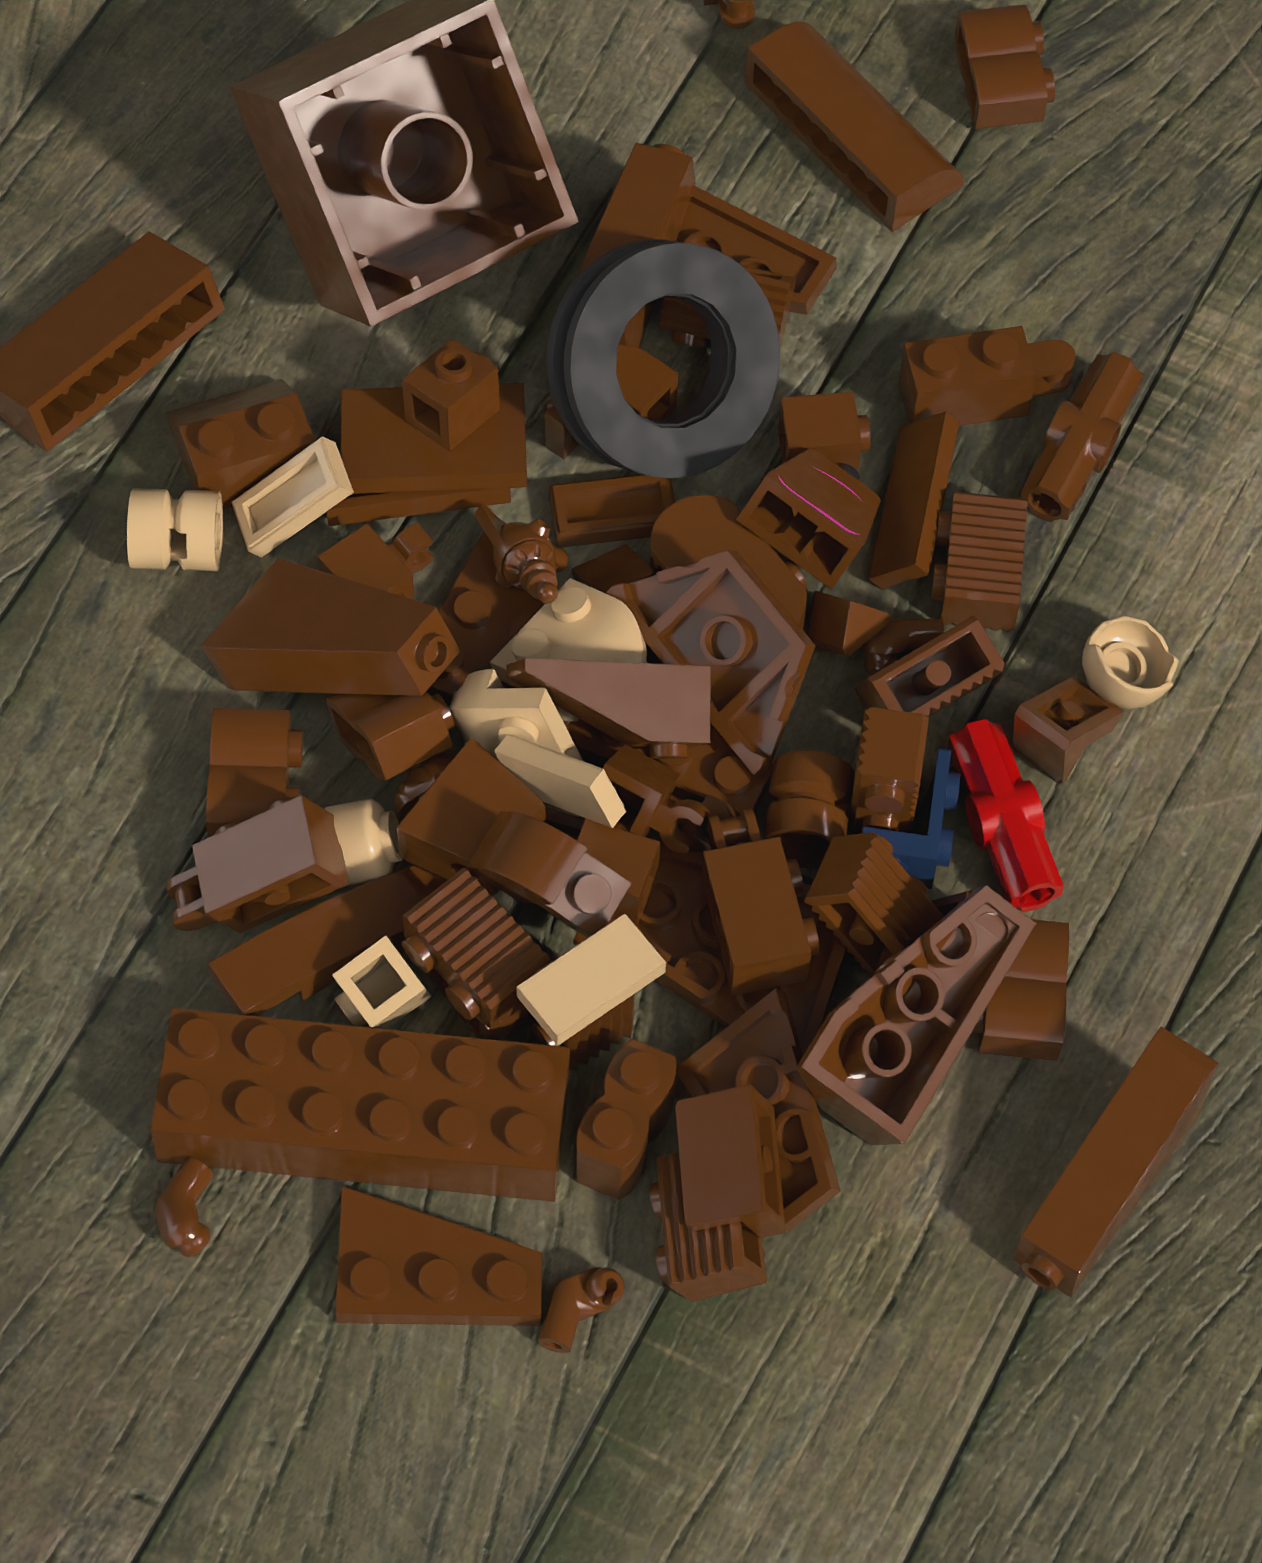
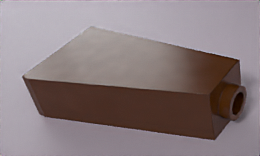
(645, 206)
(328, 636)
(1116, 1163)

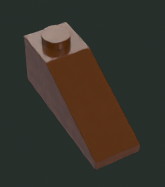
(631, 702)

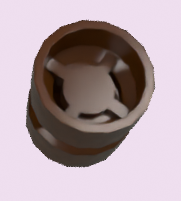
(809, 804)

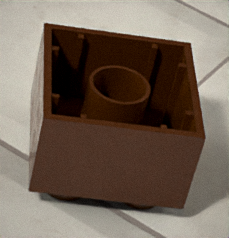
(405, 155)

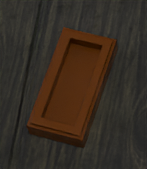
(608, 509)

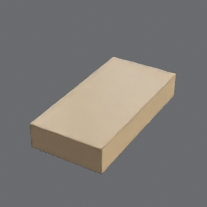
(292, 497)
(562, 780)
(591, 979)

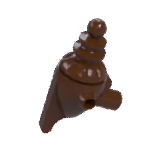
(524, 555)

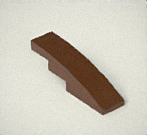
(319, 941)

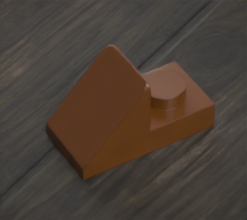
(1060, 724)

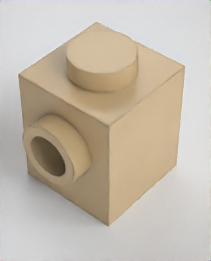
(379, 987)

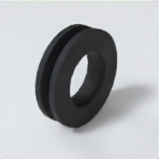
(741, 358)

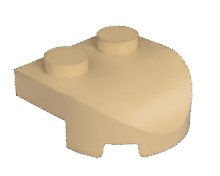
(576, 626)
(490, 712)

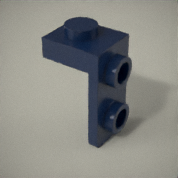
(923, 853)

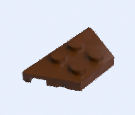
(731, 621)

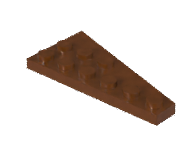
(488, 616)

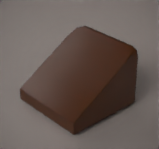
(612, 568)

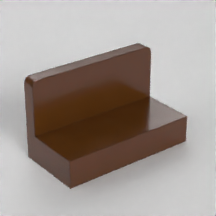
(730, 1161)

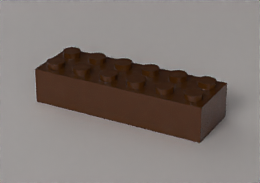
(362, 1104)

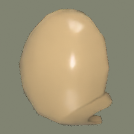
(1128, 662)

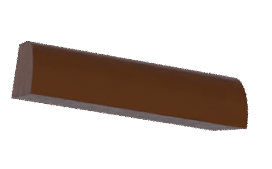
(849, 124)
(103, 338)

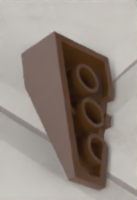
(905, 1025)

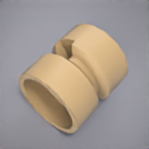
(153, 527)

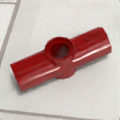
(1005, 815)

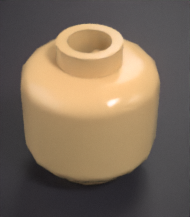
(366, 839)

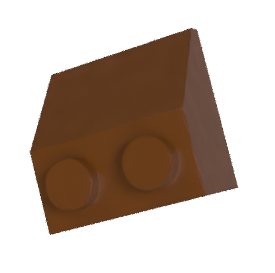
(240, 437)

